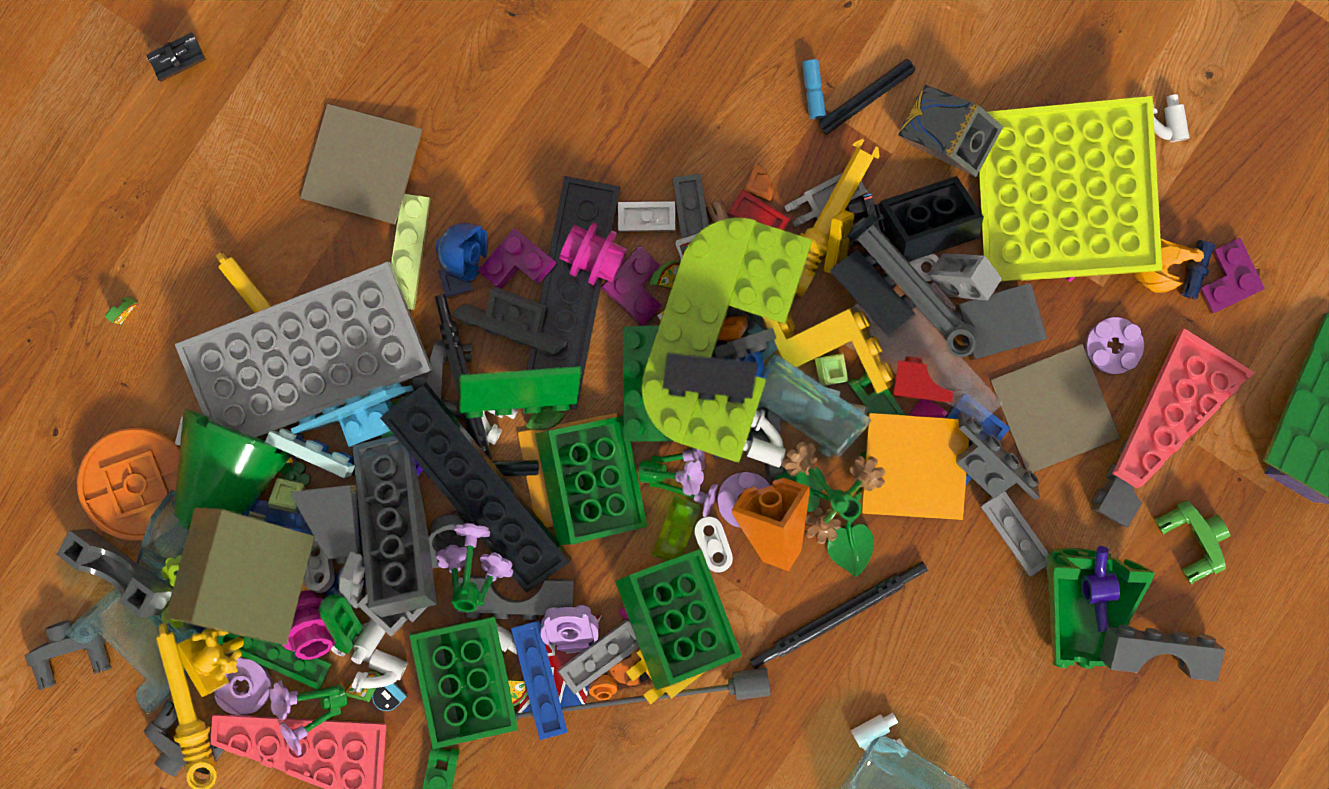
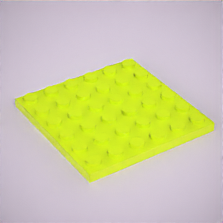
(1072, 191)

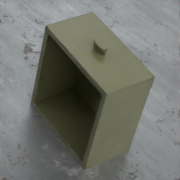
(240, 575)

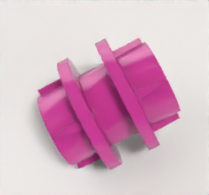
(593, 253)
(308, 633)

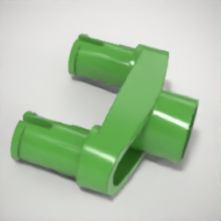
(1208, 534)

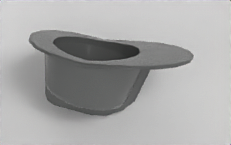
(443, 534)

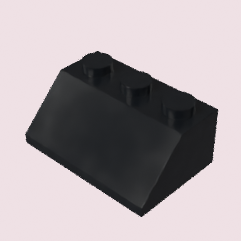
(931, 219)
(874, 292)
(709, 377)

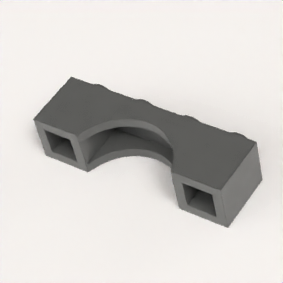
(1117, 498)
(93, 554)
(553, 593)
(1131, 648)

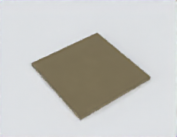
(361, 164)
(1055, 409)

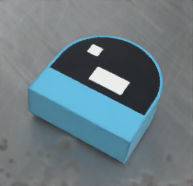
(388, 697)

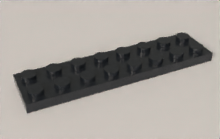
(568, 298)
(475, 486)

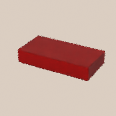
(752, 208)

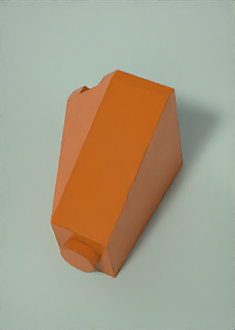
(774, 520)

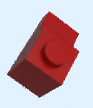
(915, 382)

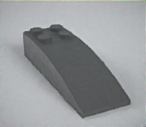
(392, 528)

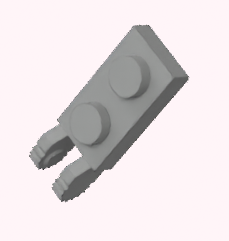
(817, 198)

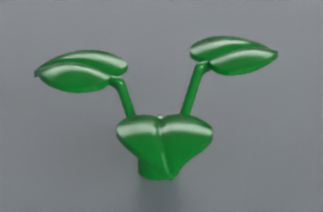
(853, 544)

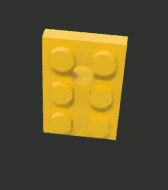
(830, 334)

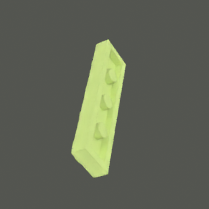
(410, 245)

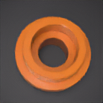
(603, 687)

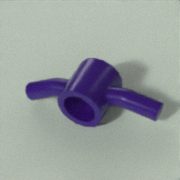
(1100, 588)

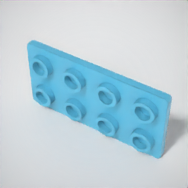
(359, 415)

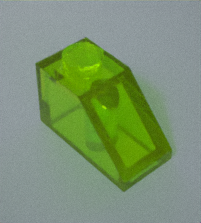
(676, 529)

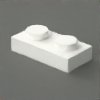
(646, 216)

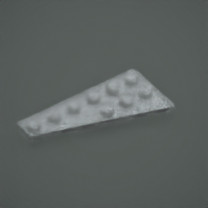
(946, 370)

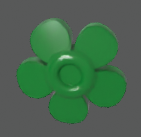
(295, 474)

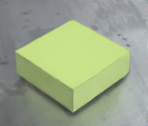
(831, 369)
(282, 497)

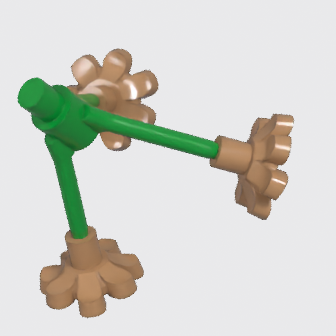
(822, 523)

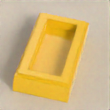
(837, 245)

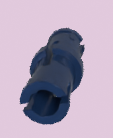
(1197, 271)

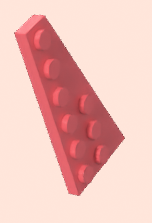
(1184, 396)
(332, 755)

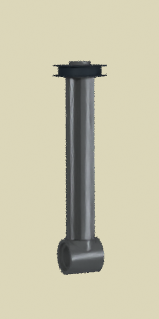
(914, 285)

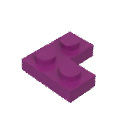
(514, 254)
(1238, 278)
(628, 288)

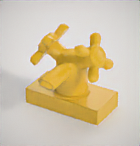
(204, 659)

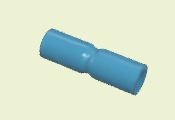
(813, 85)

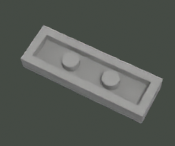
(1016, 533)
(351, 580)
(599, 657)

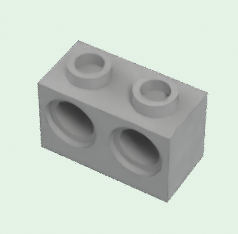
(965, 276)

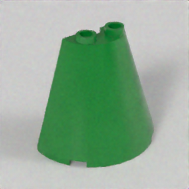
(221, 468)
(1072, 619)

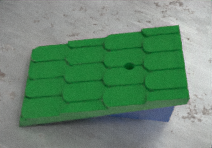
(1301, 440)

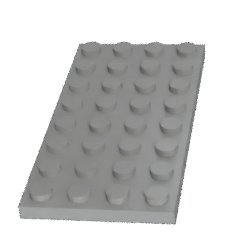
(305, 354)

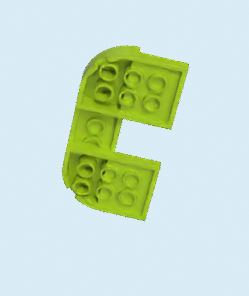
(722, 267)

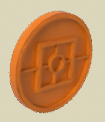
(127, 480)

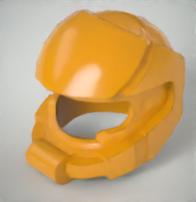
(1165, 280)

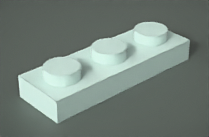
(310, 452)

